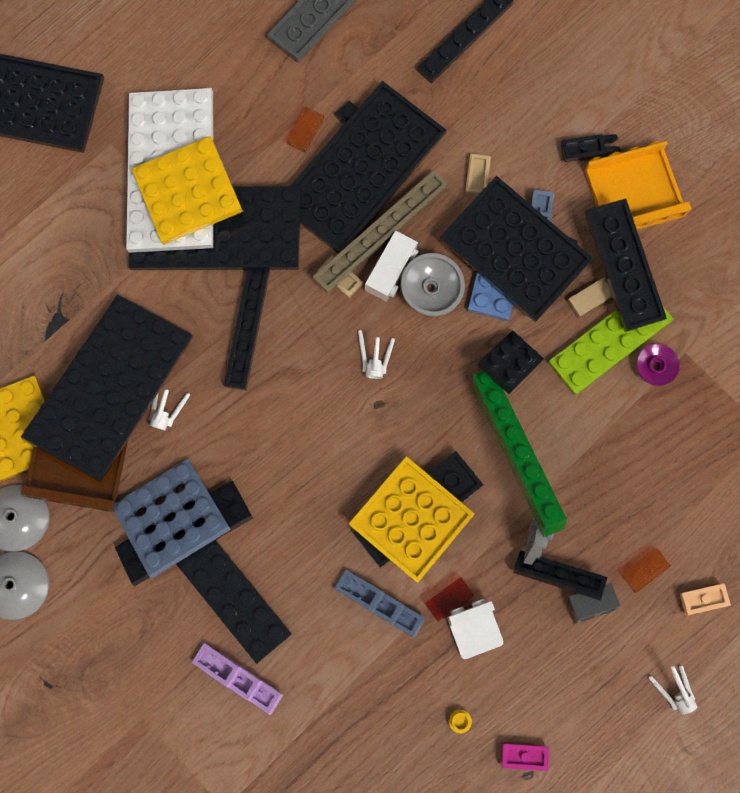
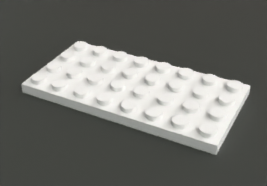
(158, 126)

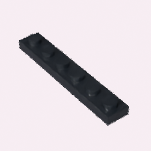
(462, 38)
(247, 329)

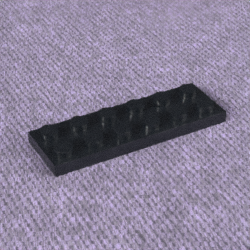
(625, 265)
(451, 474)
(229, 504)
(234, 600)

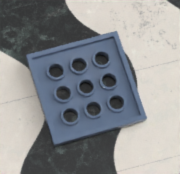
(194, 537)

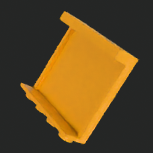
(641, 178)

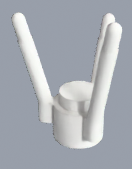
(374, 368)
(159, 418)
(685, 698)

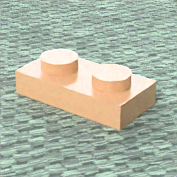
(705, 599)

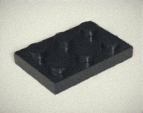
(510, 361)

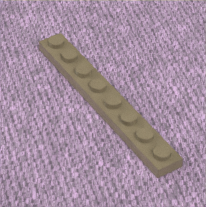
(380, 232)

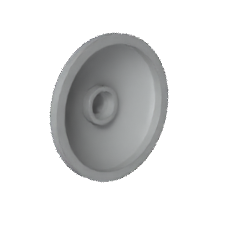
(433, 271)
(29, 520)
(29, 586)

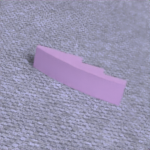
(237, 678)

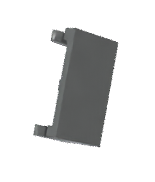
(587, 608)

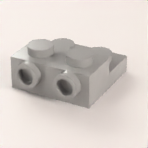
(535, 543)

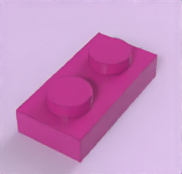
(525, 756)

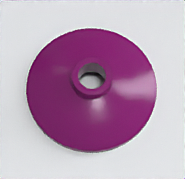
(666, 360)

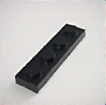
(562, 576)

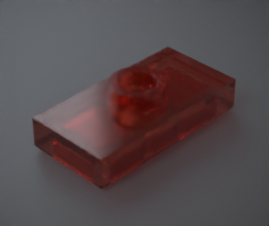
(449, 599)

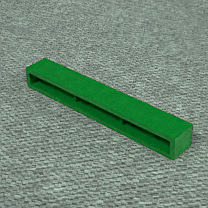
(519, 455)

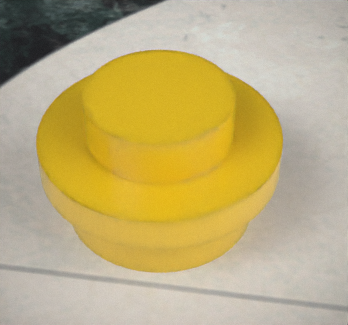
(460, 721)

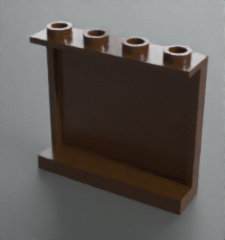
(60, 483)

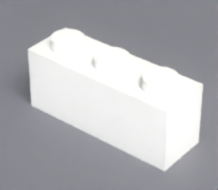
(391, 266)

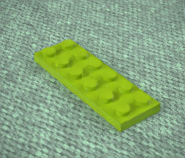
(600, 351)

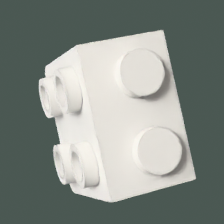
(475, 629)

